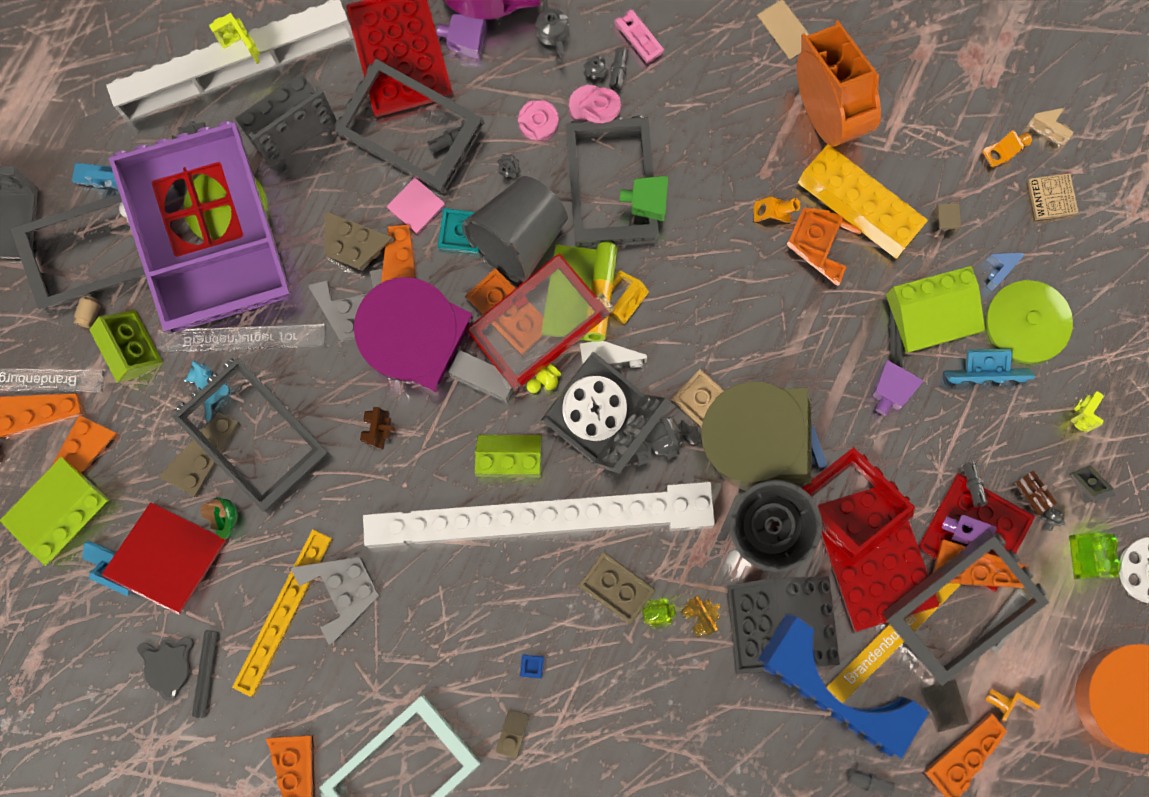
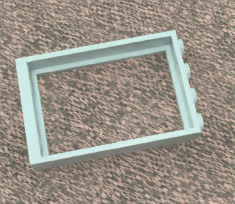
(440, 728)

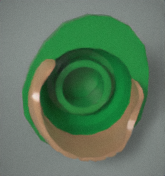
(221, 515)

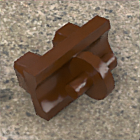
(379, 427)
(1035, 493)

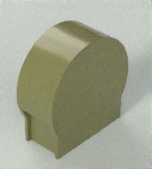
(760, 434)

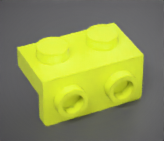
(1084, 409)

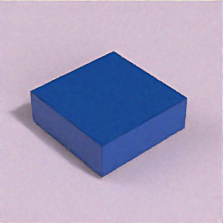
(532, 666)

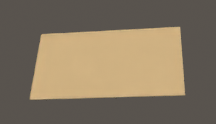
(783, 27)

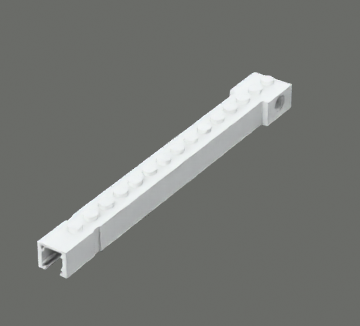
(679, 507)

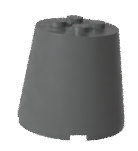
(516, 227)
(795, 535)

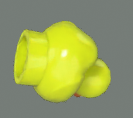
(546, 377)

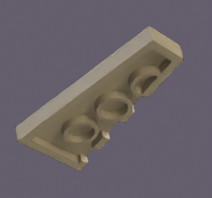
(193, 464)

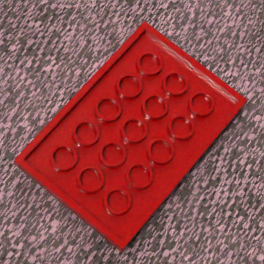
(405, 39)
(885, 571)

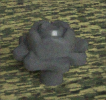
(595, 67)
(509, 165)
(1052, 517)

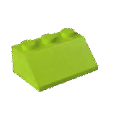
(125, 345)
(508, 456)

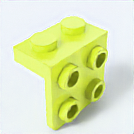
(230, 30)

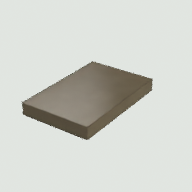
(616, 588)

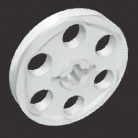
(604, 410)
(1141, 569)

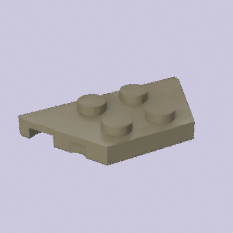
(352, 242)

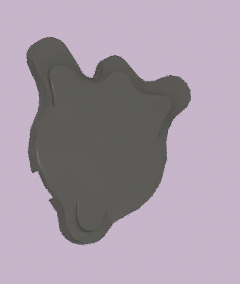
(166, 667)

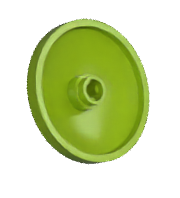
(218, 218)
(1029, 321)

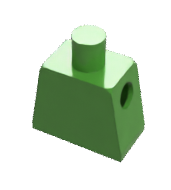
(647, 197)

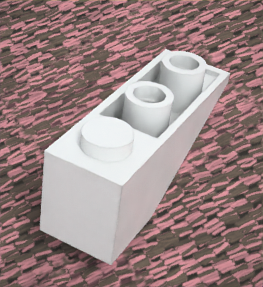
(613, 354)

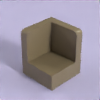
(948, 216)

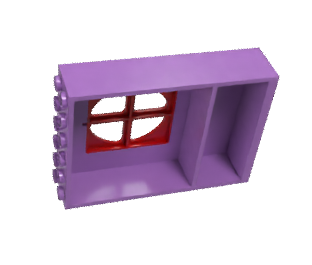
(220, 275)

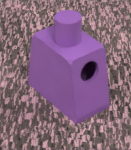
(464, 34)
(894, 387)
(974, 526)

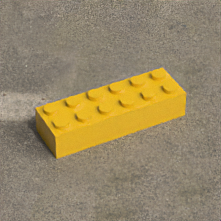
(862, 201)

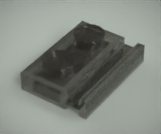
(946, 706)

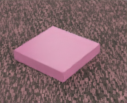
(416, 206)

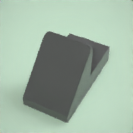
(1091, 485)

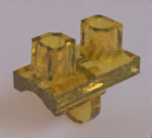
(697, 608)

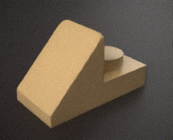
(1046, 124)

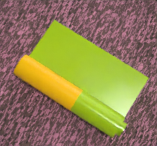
(597, 271)

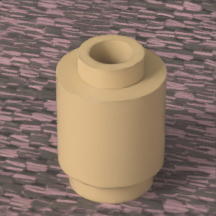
(86, 311)

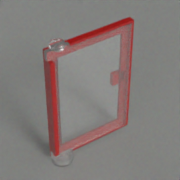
(538, 322)

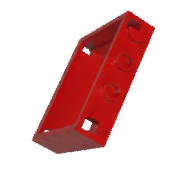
(885, 487)

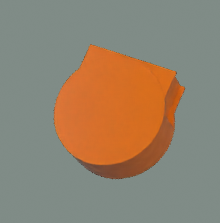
(837, 86)
(1115, 697)

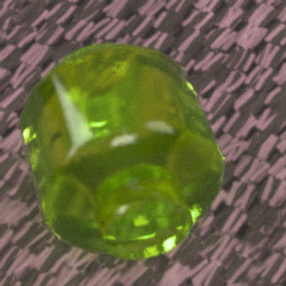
(659, 613)

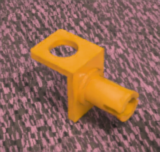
(1007, 147)
(776, 209)
(1007, 704)

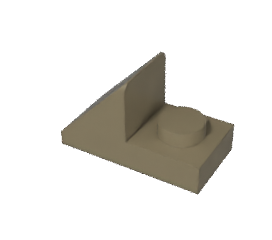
(512, 733)

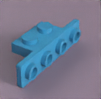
(94, 175)
(988, 365)
(101, 557)

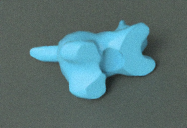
(199, 375)

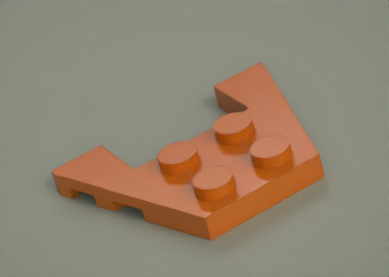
(814, 237)

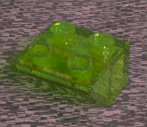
(1094, 556)

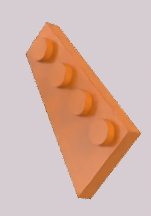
(398, 256)
(35, 411)
(85, 443)
(986, 571)
(961, 762)
(293, 764)

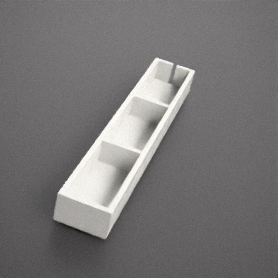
(217, 67)

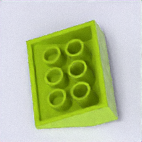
(937, 309)
(54, 511)

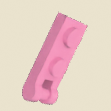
(639, 36)

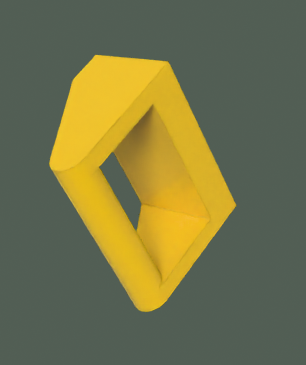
(630, 299)

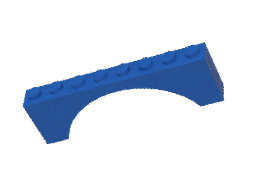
(792, 658)

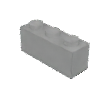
(479, 375)

